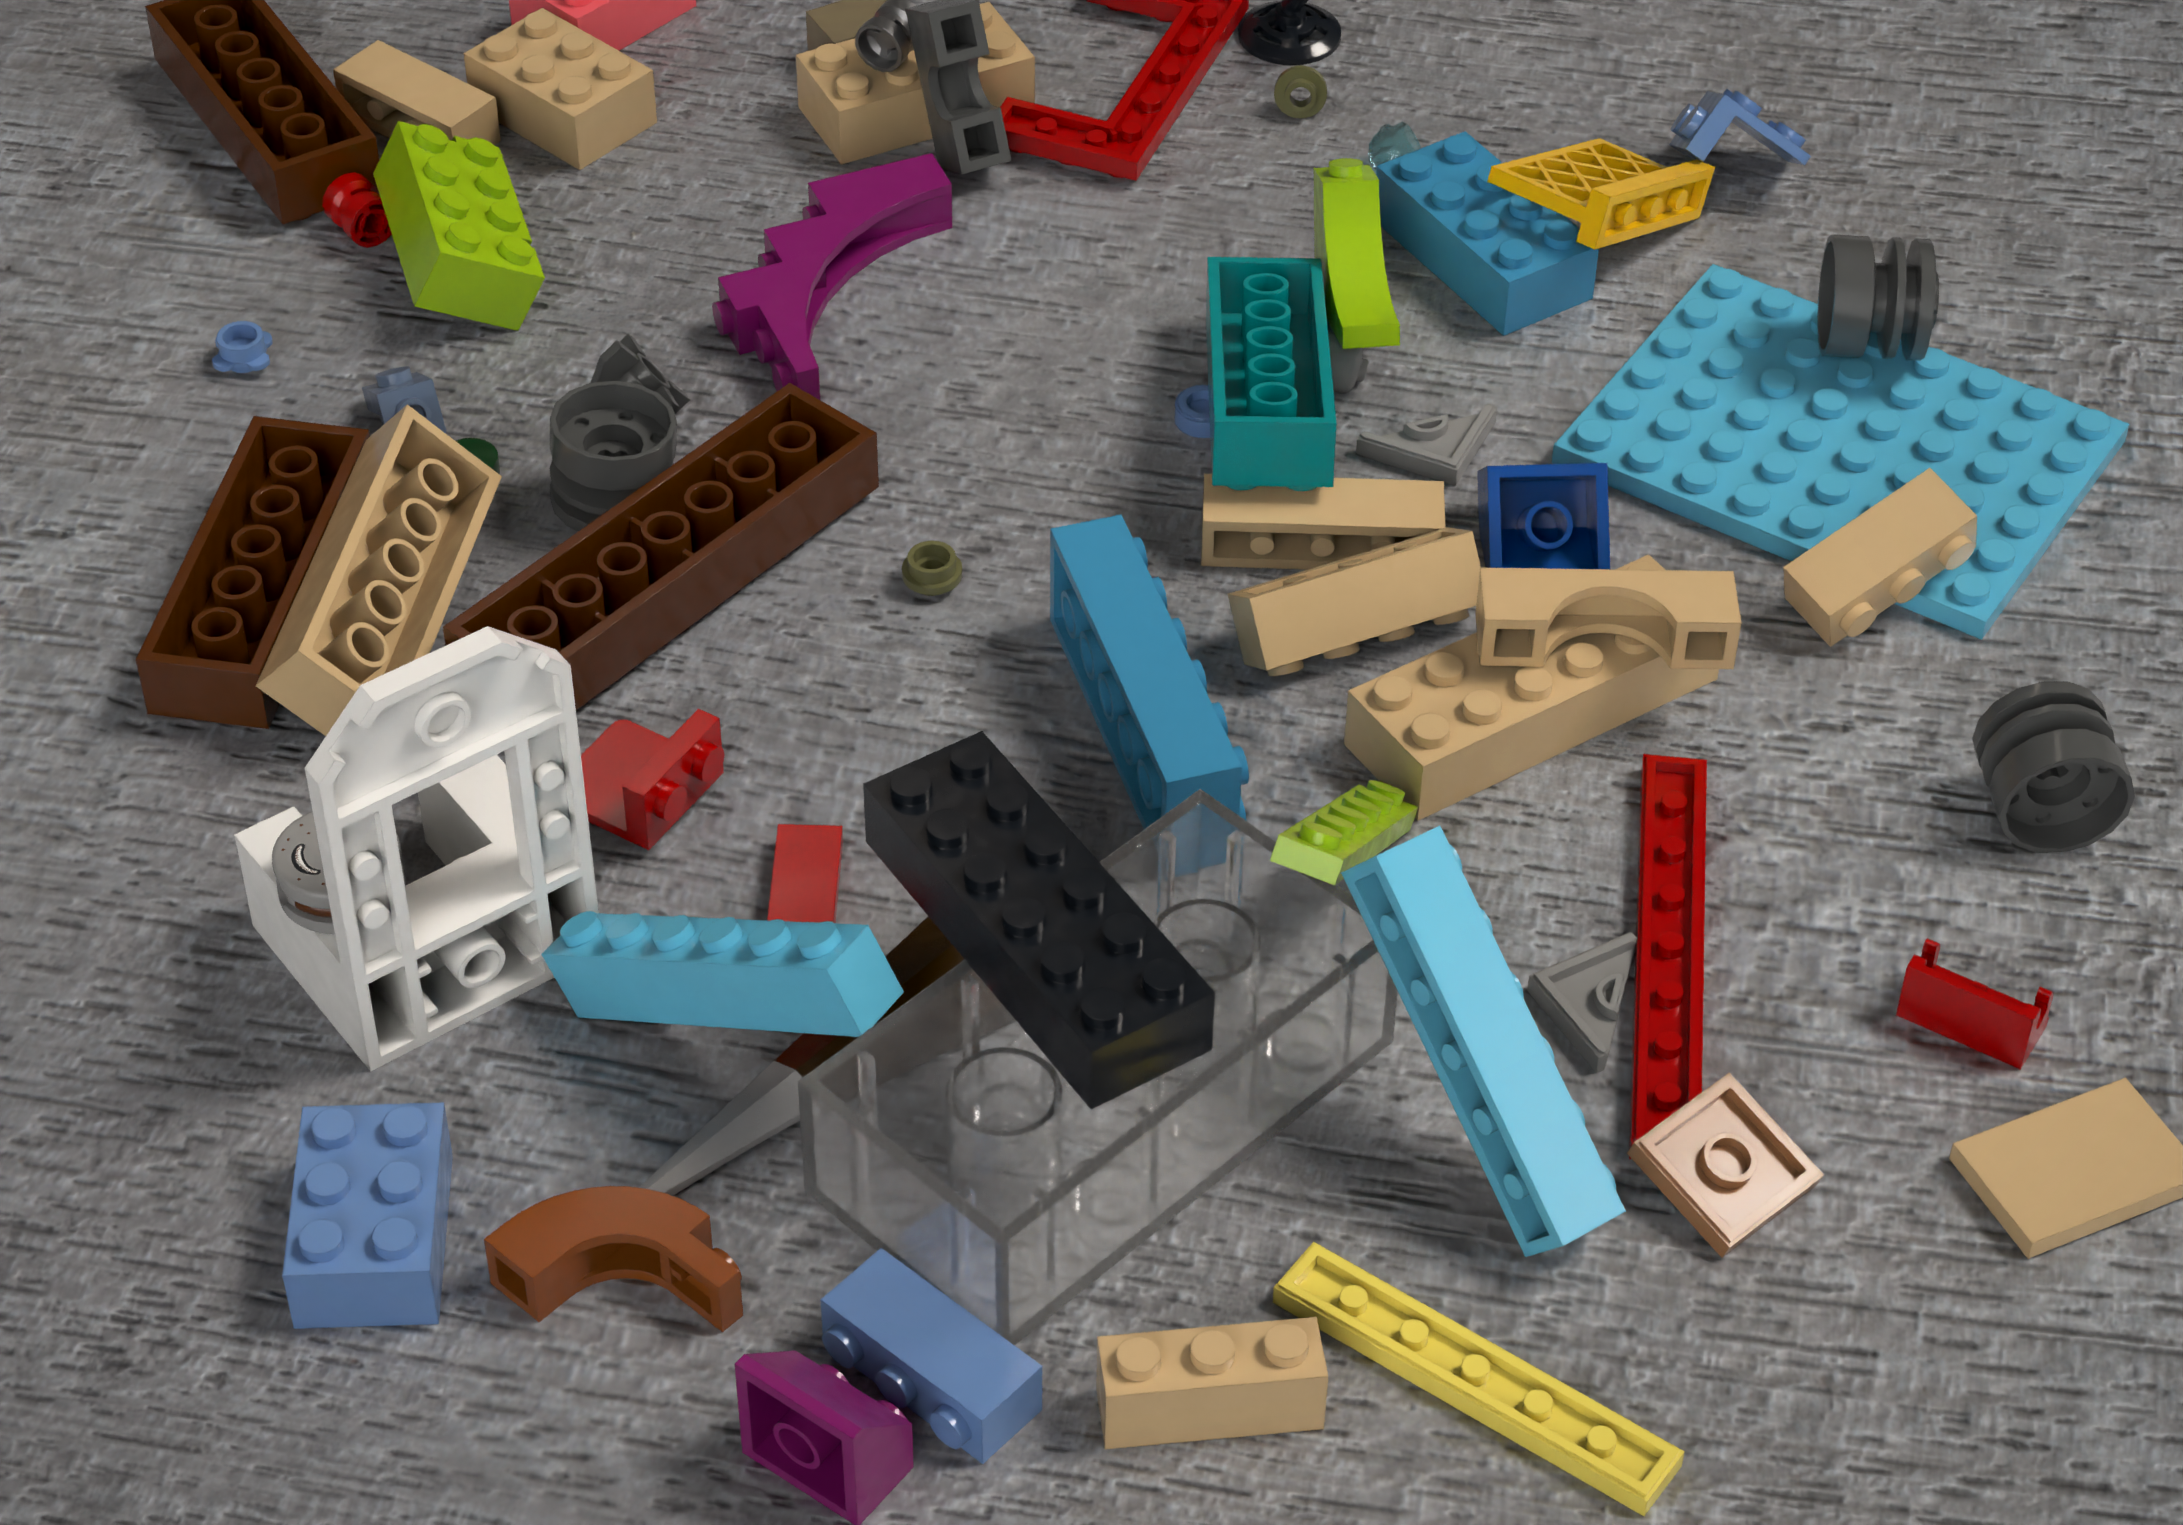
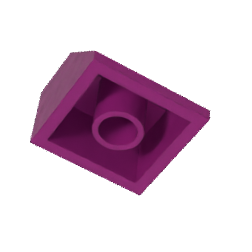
(821, 1432)

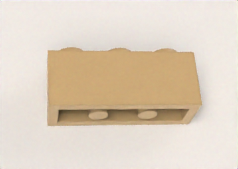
(395, 87)
(1881, 558)
(1211, 1382)

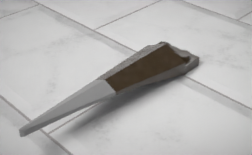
(772, 1097)

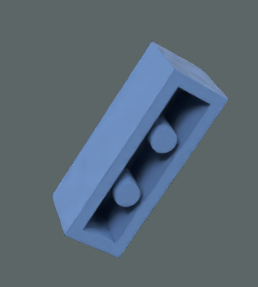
(931, 1356)

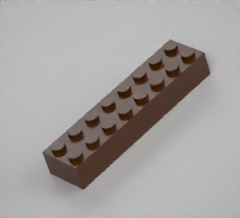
(685, 539)

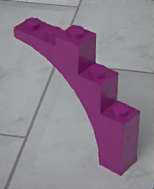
(809, 260)

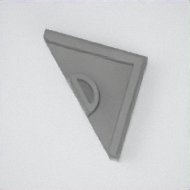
(1431, 445)
(1587, 995)

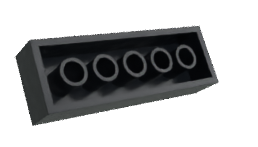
(1039, 919)

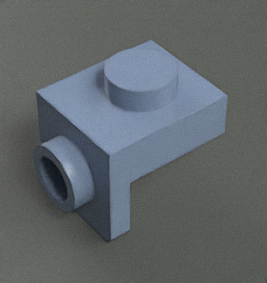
(400, 387)

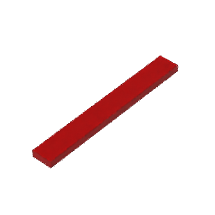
(1669, 940)

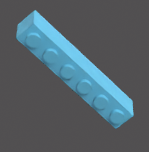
(724, 972)
(1484, 1042)

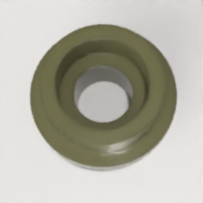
(1300, 77)
(931, 568)

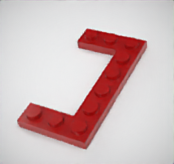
(1150, 104)

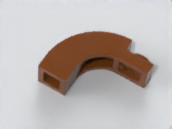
(609, 1235)

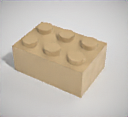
(563, 87)

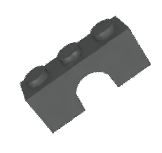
(962, 121)

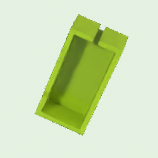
(458, 226)

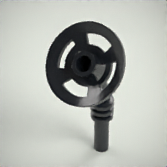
(1292, 23)

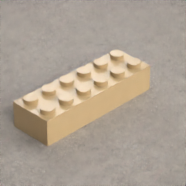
(380, 568)
(1461, 727)

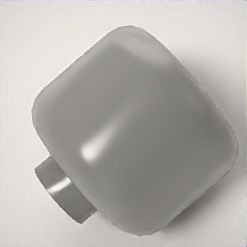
(1346, 365)

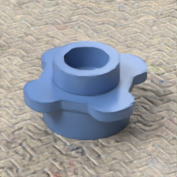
(242, 348)

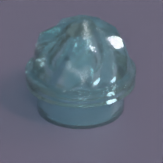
(1391, 143)

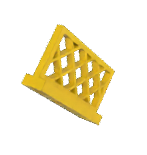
(1608, 189)

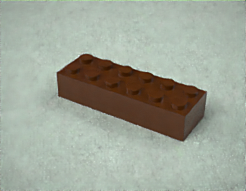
(262, 99)
(245, 572)

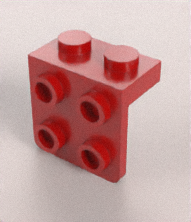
(646, 782)

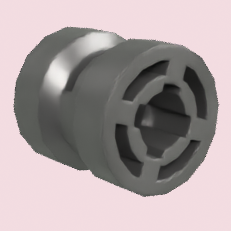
(886, 37)

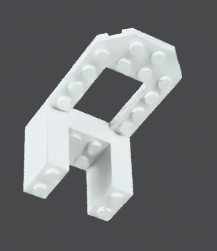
(510, 837)

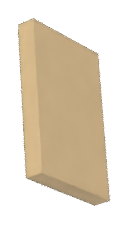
(2073, 1167)

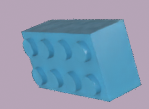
(1482, 241)

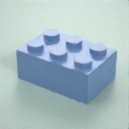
(368, 1216)

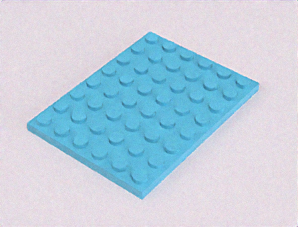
(1781, 447)

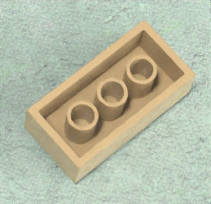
(875, 111)

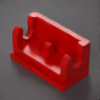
(1971, 1010)

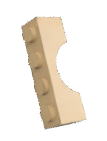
(1678, 613)

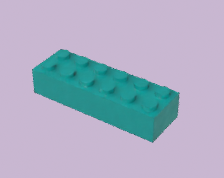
(1269, 374)

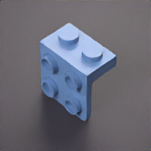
(1702, 126)

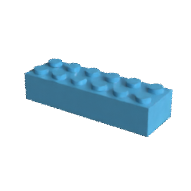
(1139, 672)

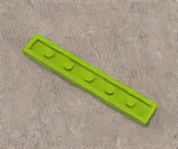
(1345, 832)

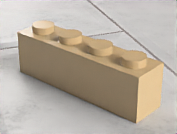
(1316, 526)
(1357, 600)

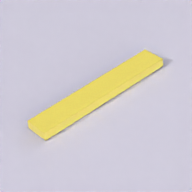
(1480, 1378)

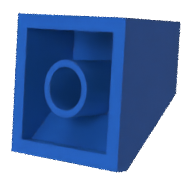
(1544, 516)

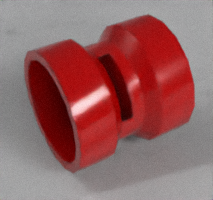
(358, 209)

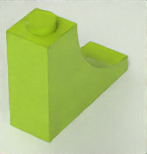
(1352, 255)

